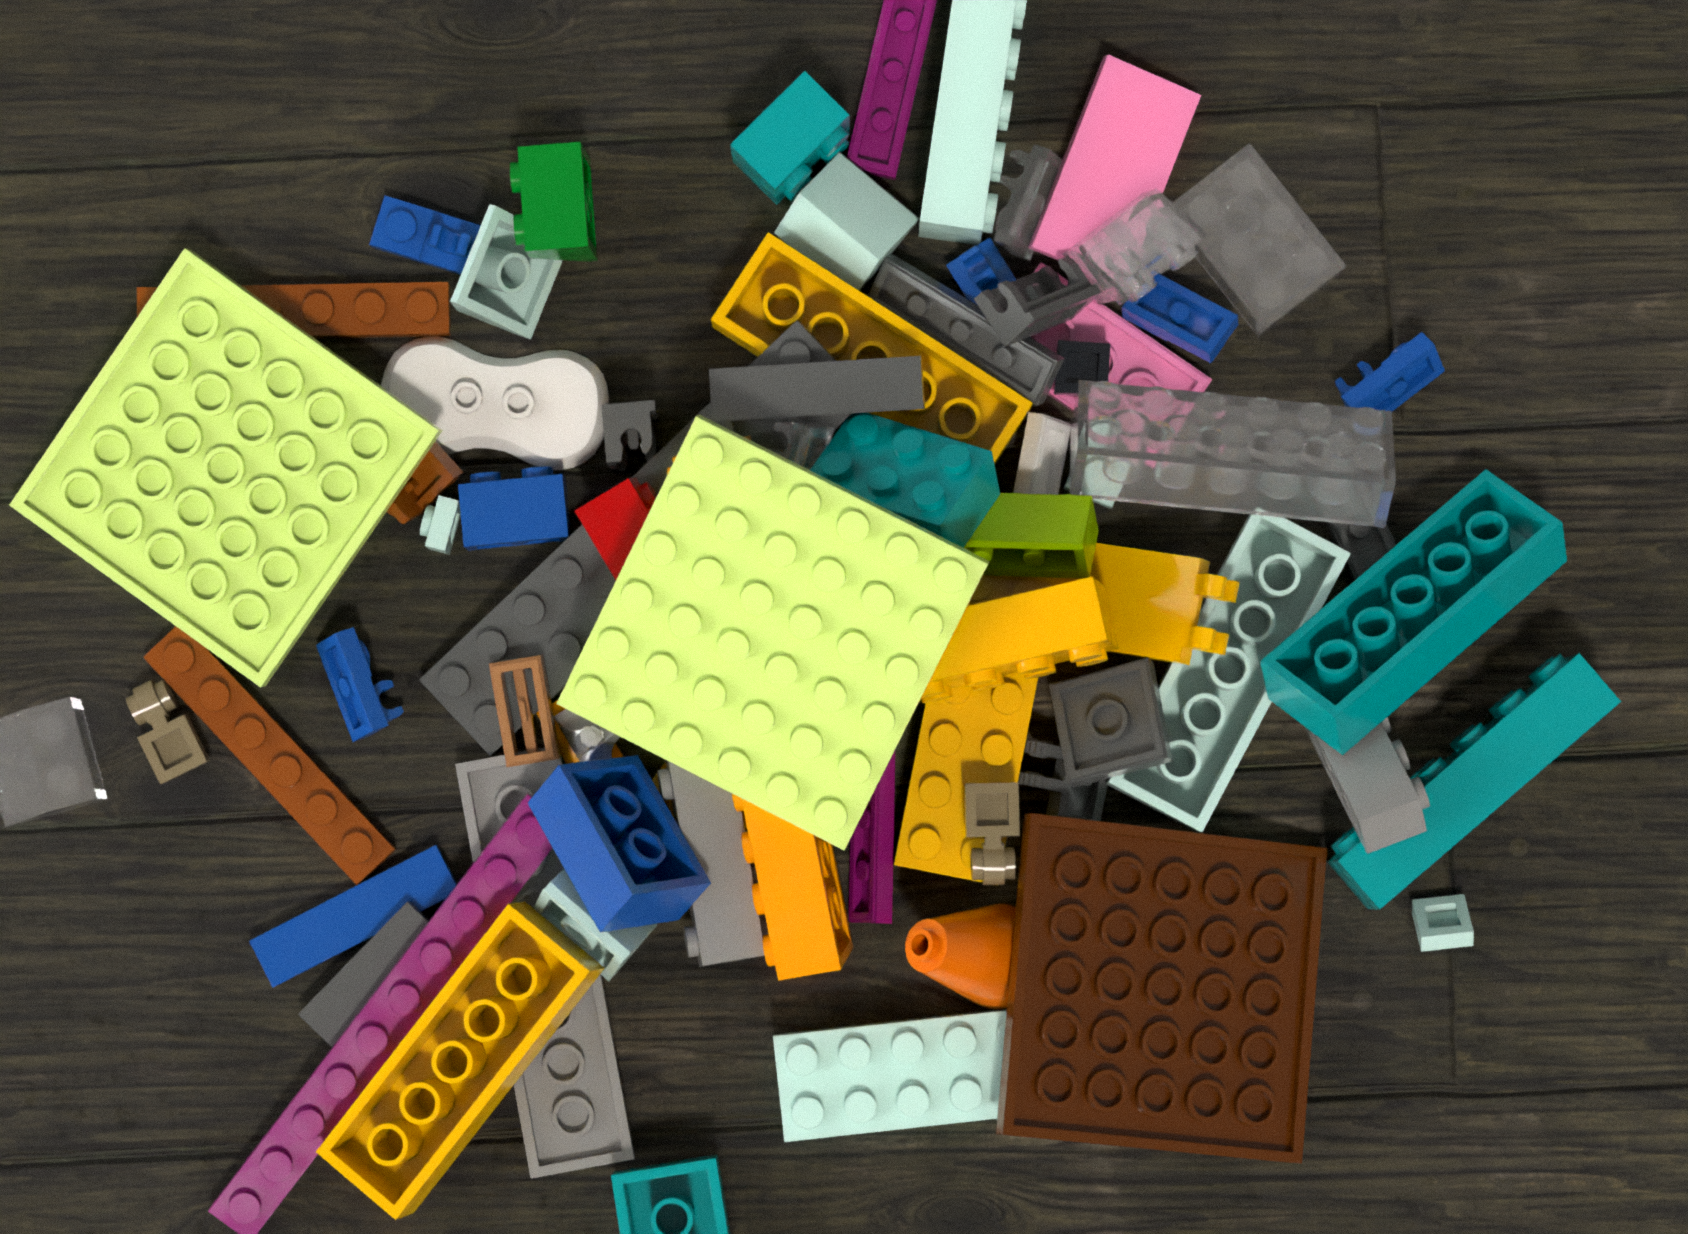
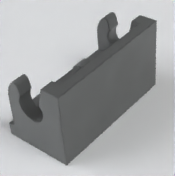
(1036, 301)
(626, 425)

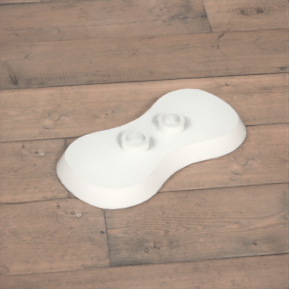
(528, 406)

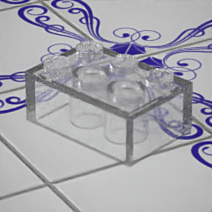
(1258, 241)

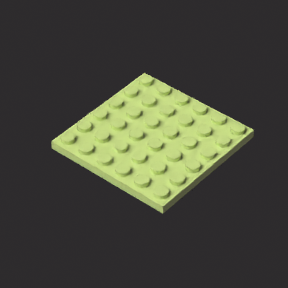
(225, 467)
(772, 632)

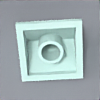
(846, 222)
(501, 280)
(566, 911)

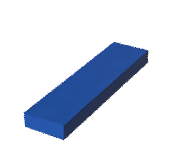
(352, 916)

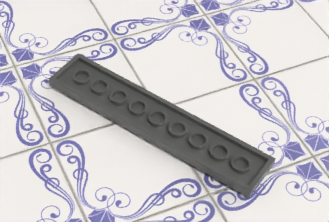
(566, 592)

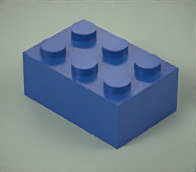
(618, 843)

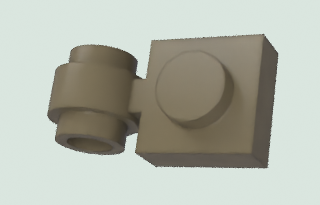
(171, 745)
(992, 814)

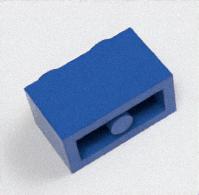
(514, 510)

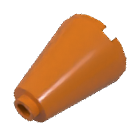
(967, 952)

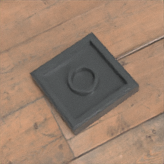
(1110, 722)

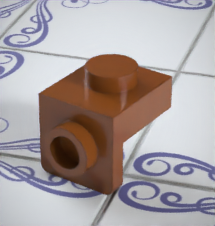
(428, 481)

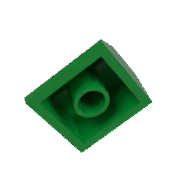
(555, 202)

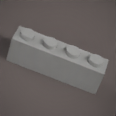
(1376, 788)
(724, 914)

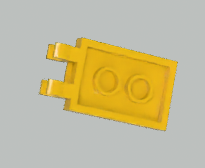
(1159, 601)

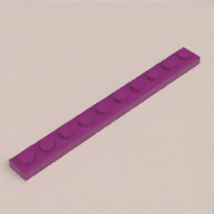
(383, 1022)

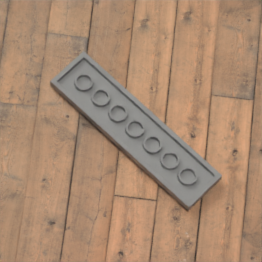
(573, 1088)

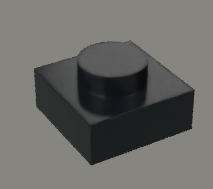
(1082, 362)

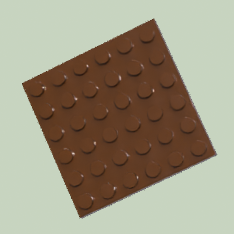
(1161, 989)

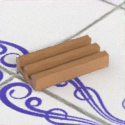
(545, 709)

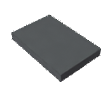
(355, 983)

